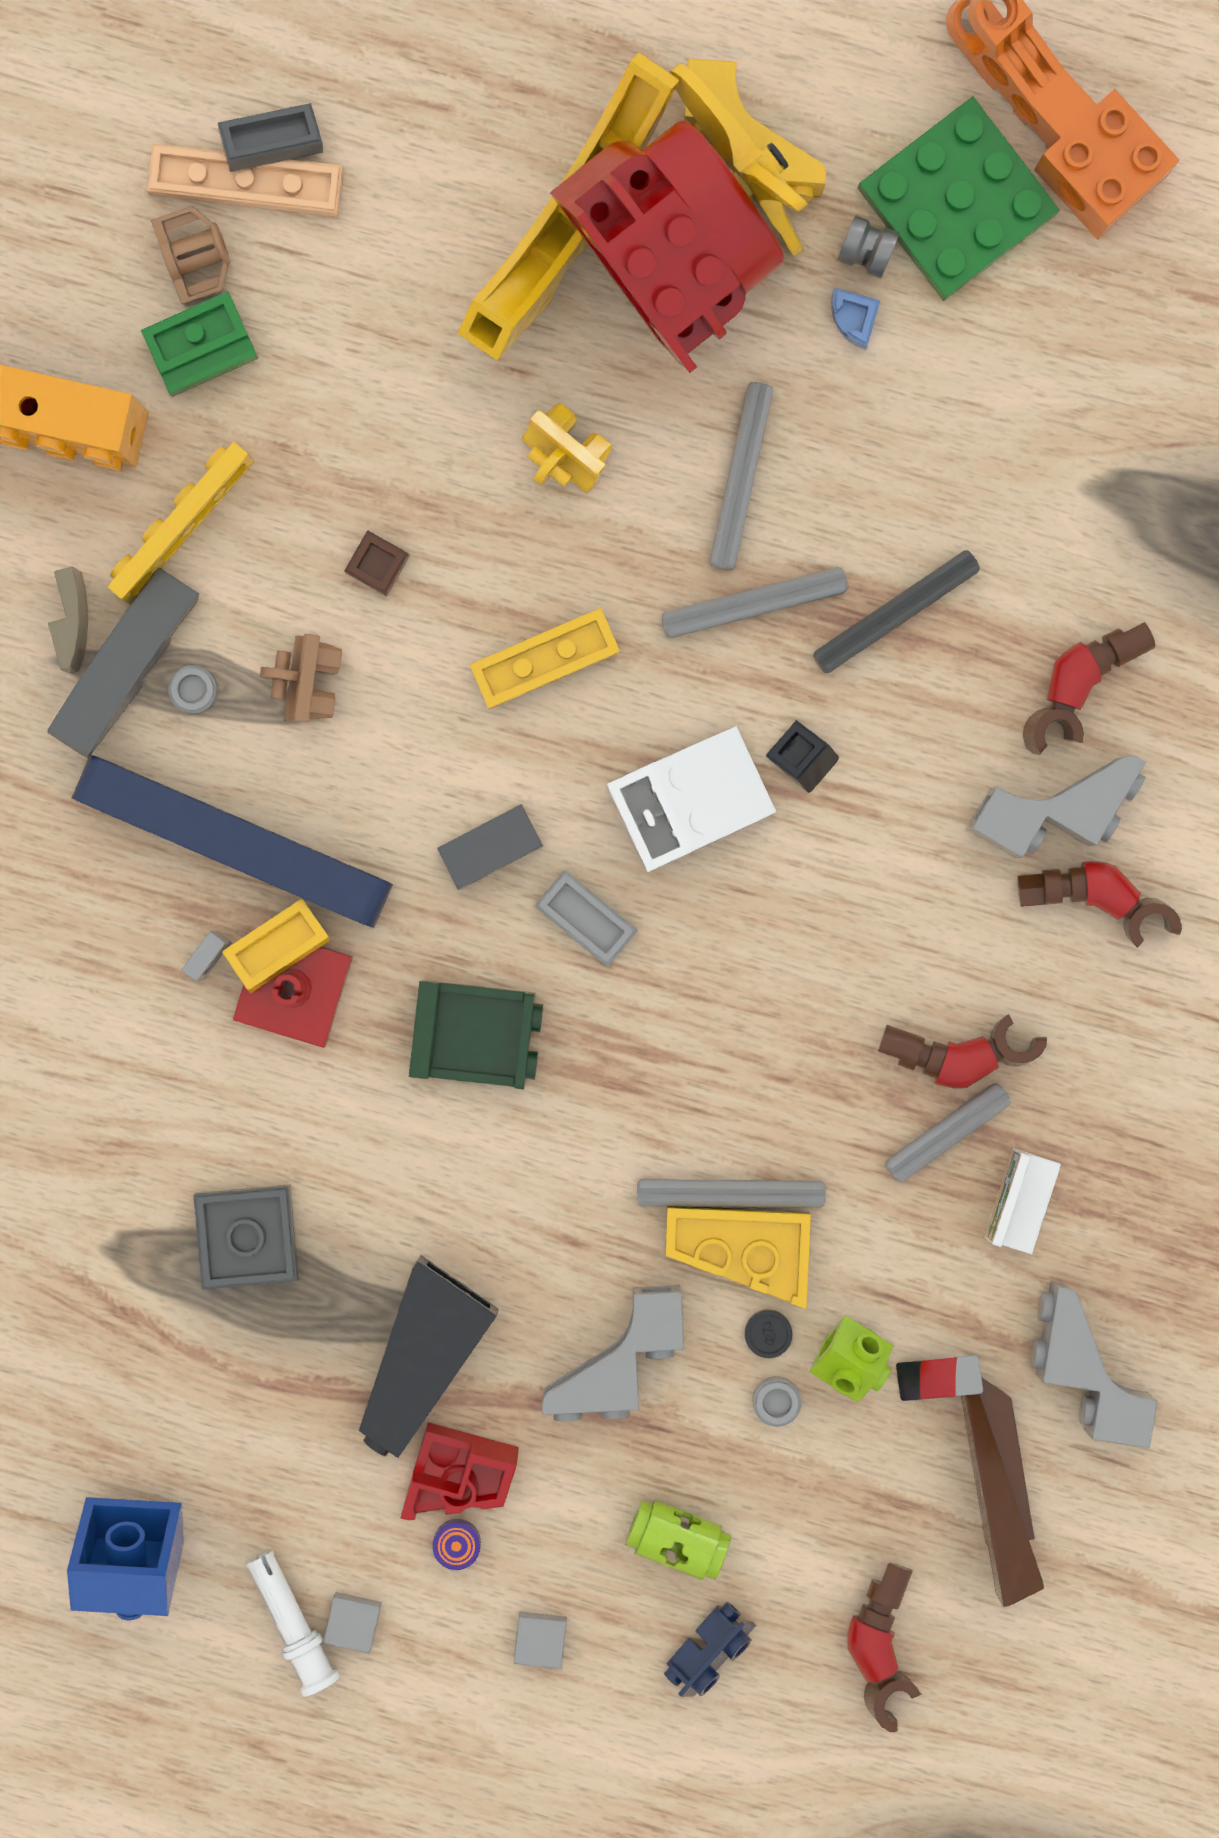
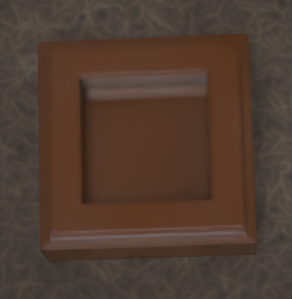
(377, 563)

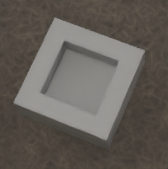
(206, 956)
(352, 1622)
(540, 1640)

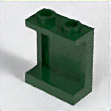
(474, 1034)

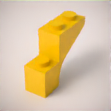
(804, 172)

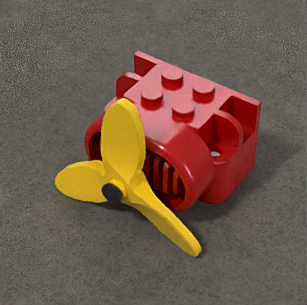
(681, 224)

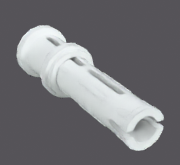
(301, 1643)

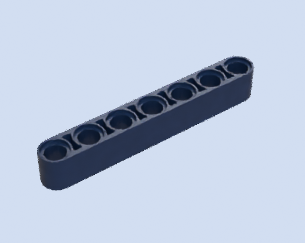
(232, 841)

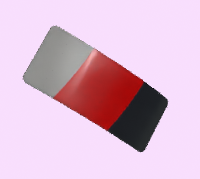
(939, 1378)

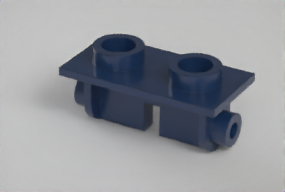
(699, 1667)

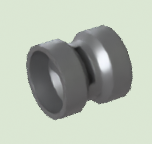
(868, 246)

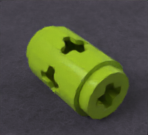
(697, 1549)

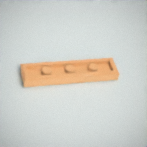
(274, 186)

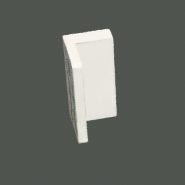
(1022, 1201)

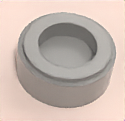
(193, 689)
(776, 1401)

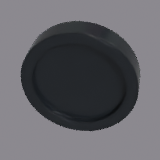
(768, 1333)

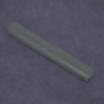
(896, 611)

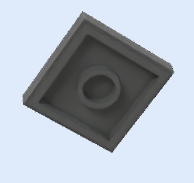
(246, 1237)

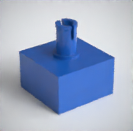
(125, 1557)

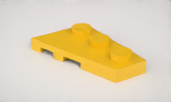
(746, 1246)

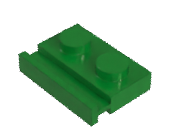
(199, 344)

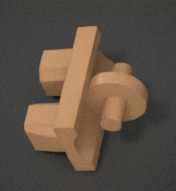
(307, 658)

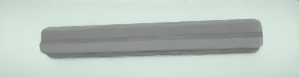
(741, 476)
(754, 602)
(731, 1193)

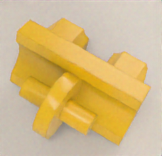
(560, 453)

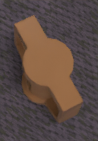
(179, 267)

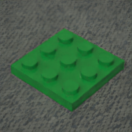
(958, 198)

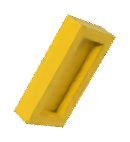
(276, 946)

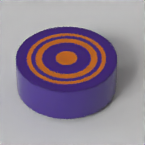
(456, 1544)

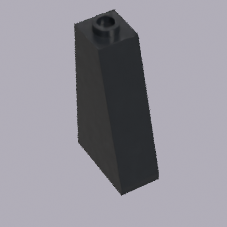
(427, 1347)

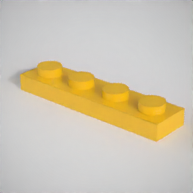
(192, 507)

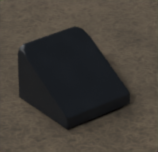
(803, 756)

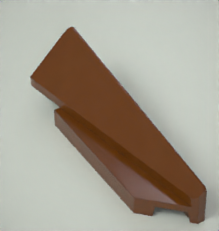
(1002, 1493)

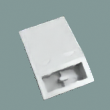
(691, 798)

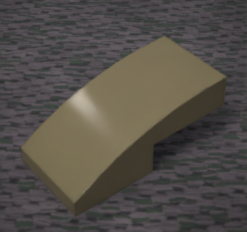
(70, 633)

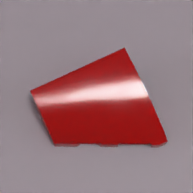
(459, 1473)

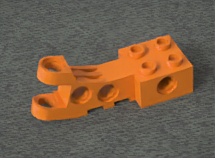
(1098, 154)

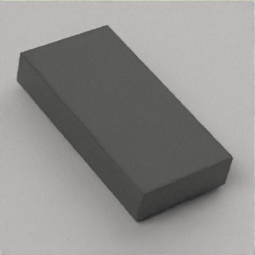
(270, 137)

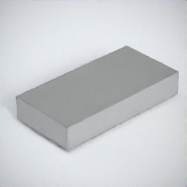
(586, 918)

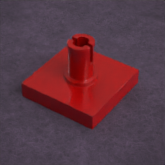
(299, 1000)

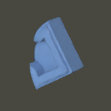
(854, 316)

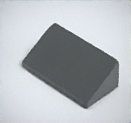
(490, 847)

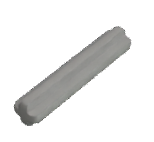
(948, 1132)

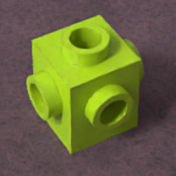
(853, 1359)

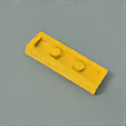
(544, 658)

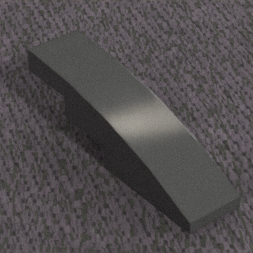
(123, 663)

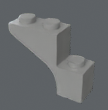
(1081, 810)
(1071, 1359)
(610, 1378)

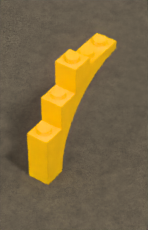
(552, 244)

